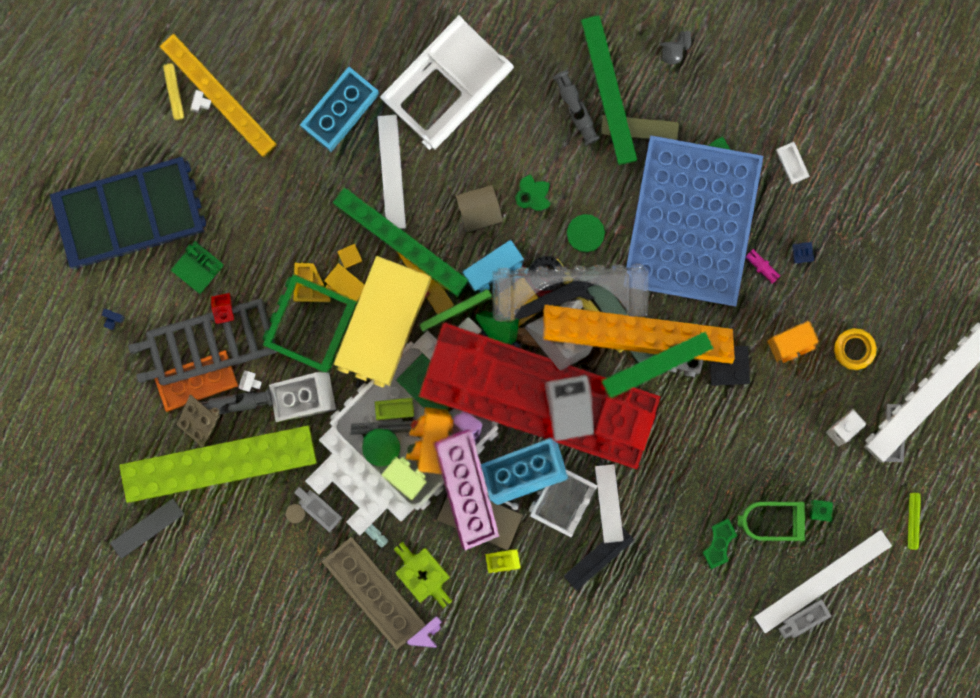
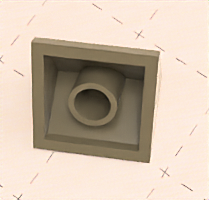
(479, 208)

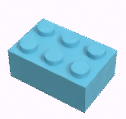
(481, 273)

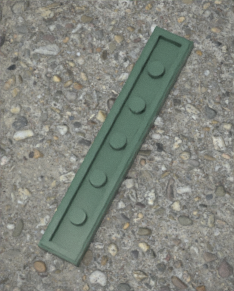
(608, 303)

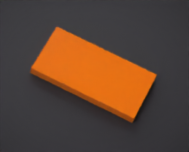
(200, 387)

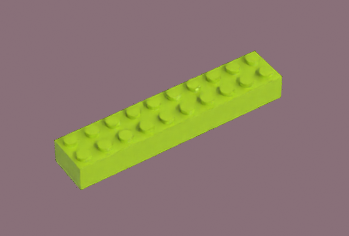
(218, 464)

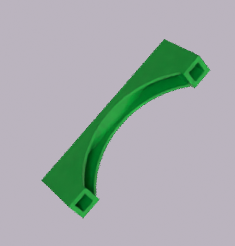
(400, 241)

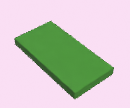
(456, 311)

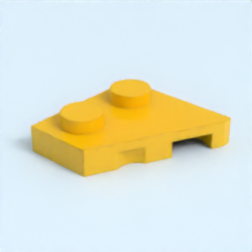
(304, 293)

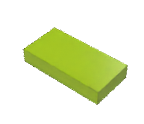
(394, 409)

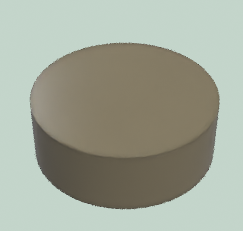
(295, 513)

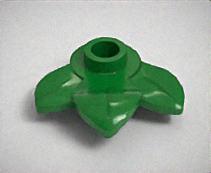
(535, 192)

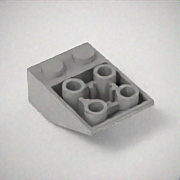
(570, 407)

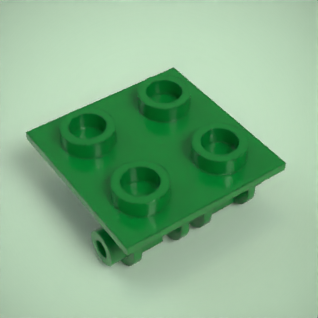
(197, 267)

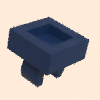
(802, 253)
(112, 317)

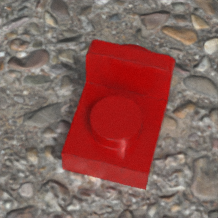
(222, 308)

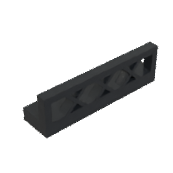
(596, 560)

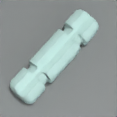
(376, 535)

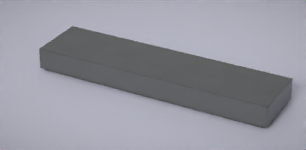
(147, 528)

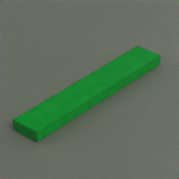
(657, 364)

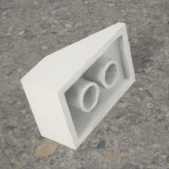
(302, 396)

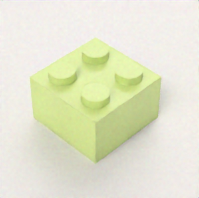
(405, 478)

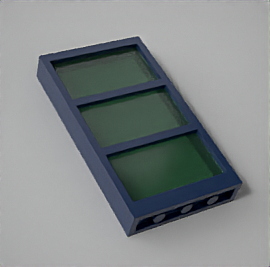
(128, 212)

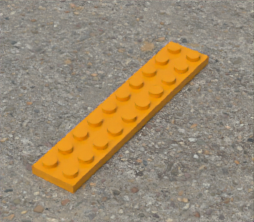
(632, 332)

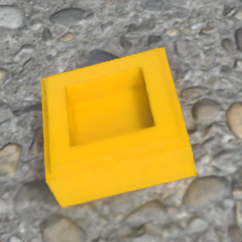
(350, 256)

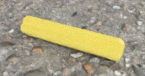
(173, 91)

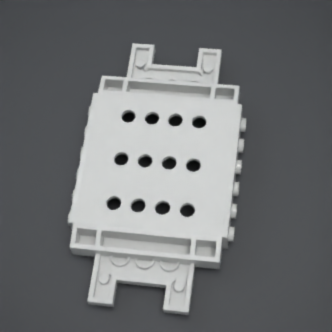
(357, 476)

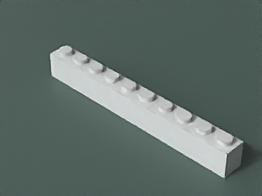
(926, 398)

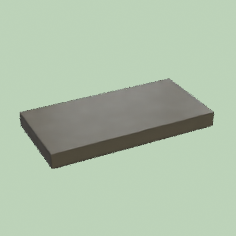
(506, 522)

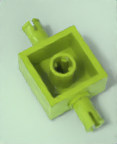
(410, 572)

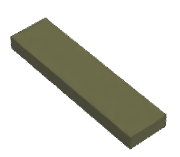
(644, 128)

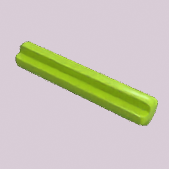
(914, 521)

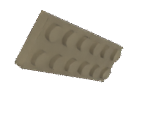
(374, 593)

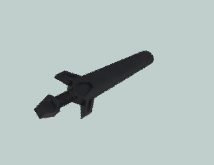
(556, 297)

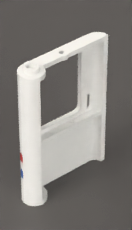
(466, 63)

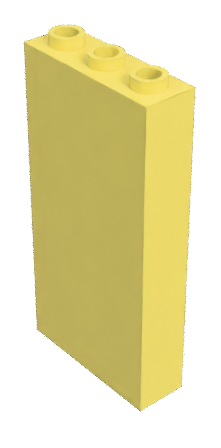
(382, 322)

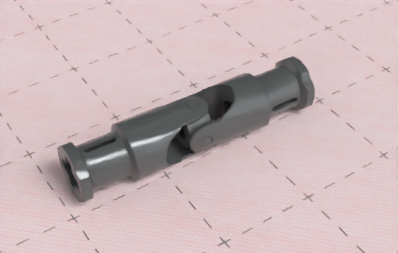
(571, 96)
(246, 402)

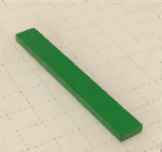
(609, 90)

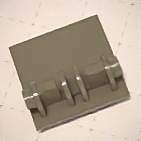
(198, 420)

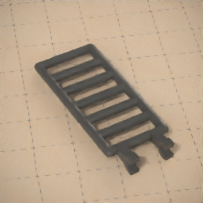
(217, 363)

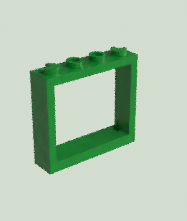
(338, 336)

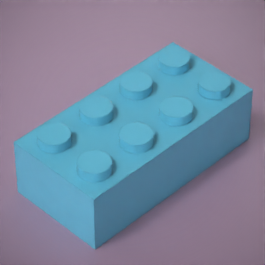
(339, 109)
(524, 471)

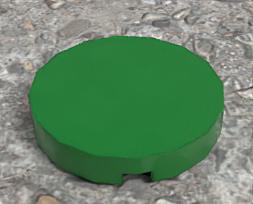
(585, 233)
(380, 447)

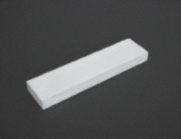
(609, 503)

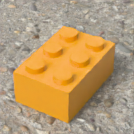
(788, 344)

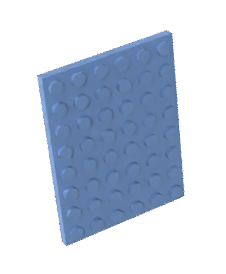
(694, 219)

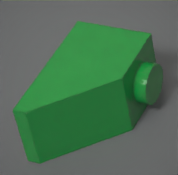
(501, 331)

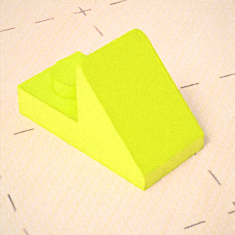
(502, 561)

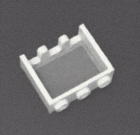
(563, 503)

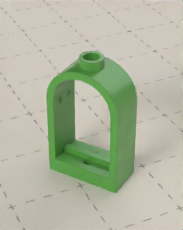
(798, 521)

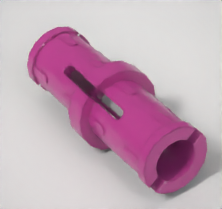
(763, 266)

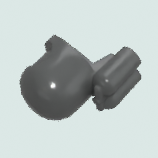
(673, 51)

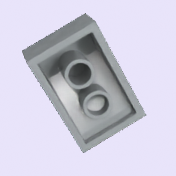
(560, 353)

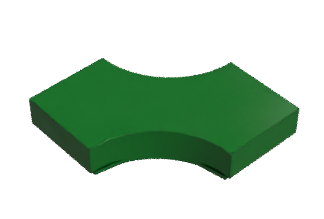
(717, 551)

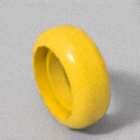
(870, 349)

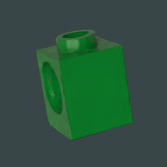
(821, 510)

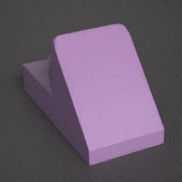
(422, 638)

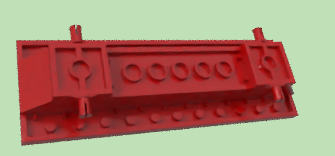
(510, 389)

